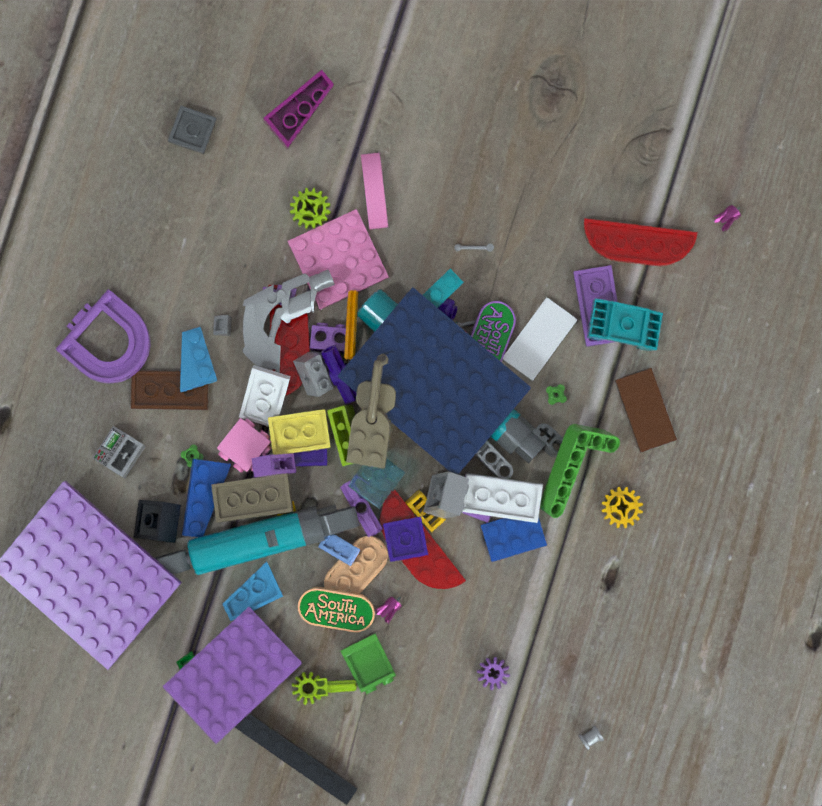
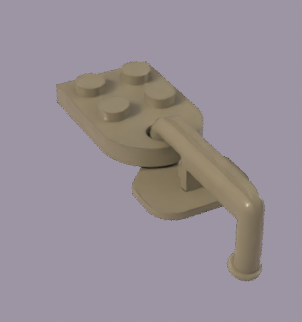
(368, 439)

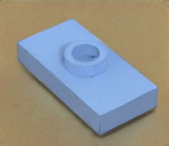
(340, 549)

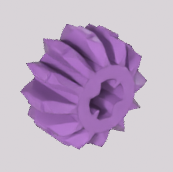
(495, 667)

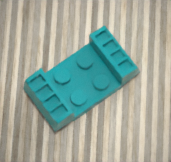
(625, 324)

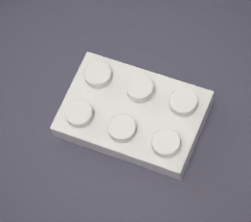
(264, 395)

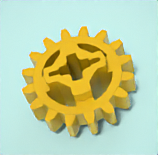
(630, 506)

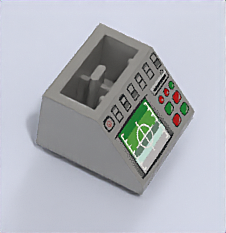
(119, 452)

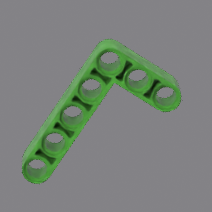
(569, 461)

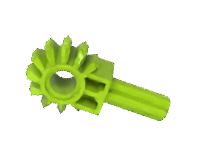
(321, 687)

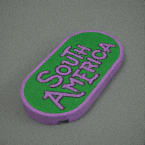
(494, 327)

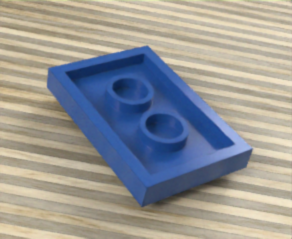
(512, 537)

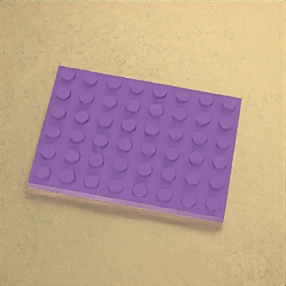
(87, 575)

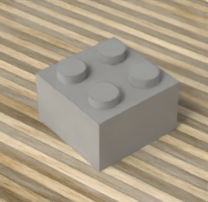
(446, 495)

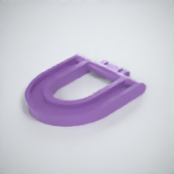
(116, 370)

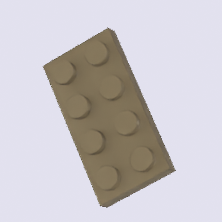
(252, 498)

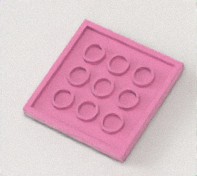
(345, 251)

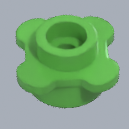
(556, 399)
(192, 450)

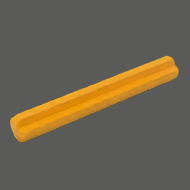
(351, 324)

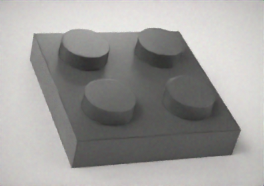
(192, 129)

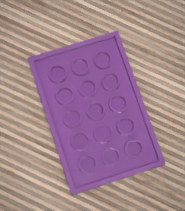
(232, 675)

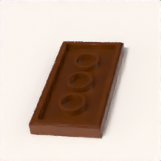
(162, 392)
(645, 410)

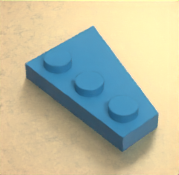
(195, 361)
(254, 593)

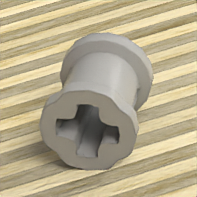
(591, 737)

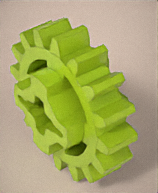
(303, 213)

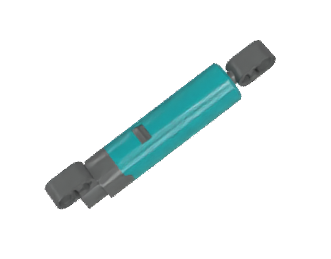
(260, 539)

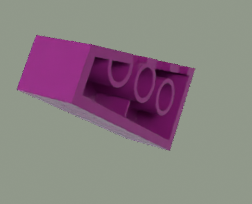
(296, 110)

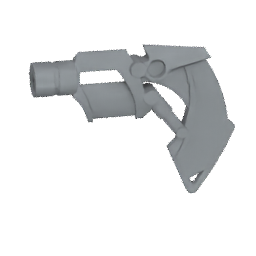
(258, 345)

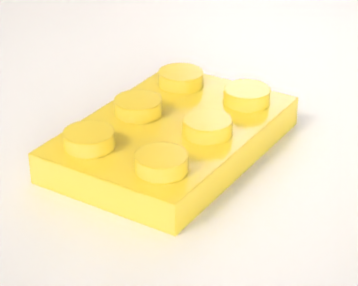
(299, 432)

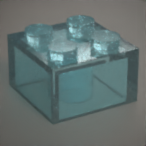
(376, 483)

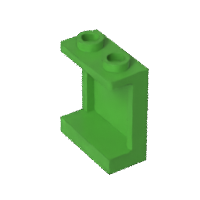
(368, 664)

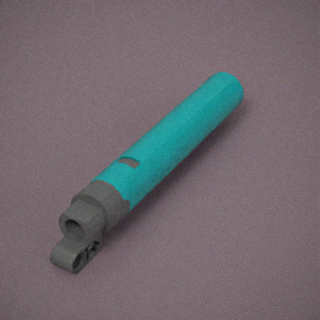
(514, 432)

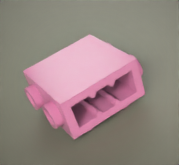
(244, 444)

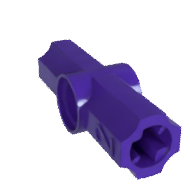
(335, 365)

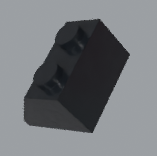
(157, 521)

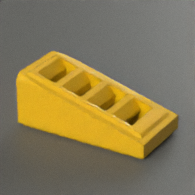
(410, 501)

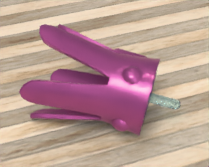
(730, 215)
(389, 607)

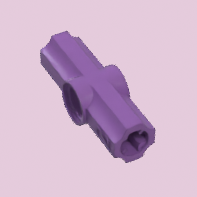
(367, 519)

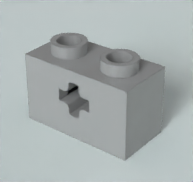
(313, 374)

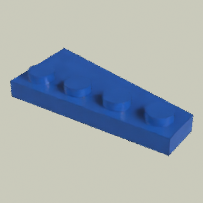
(200, 495)

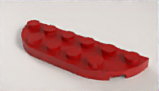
(638, 243)
(294, 343)
(431, 570)

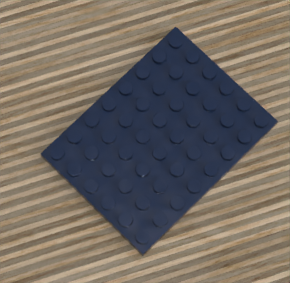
(444, 381)

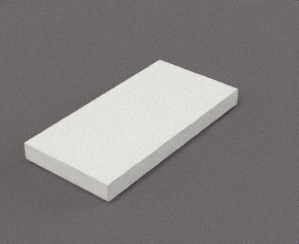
(539, 339)
(503, 497)

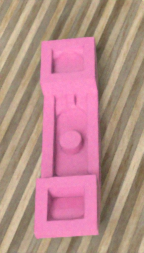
(374, 191)

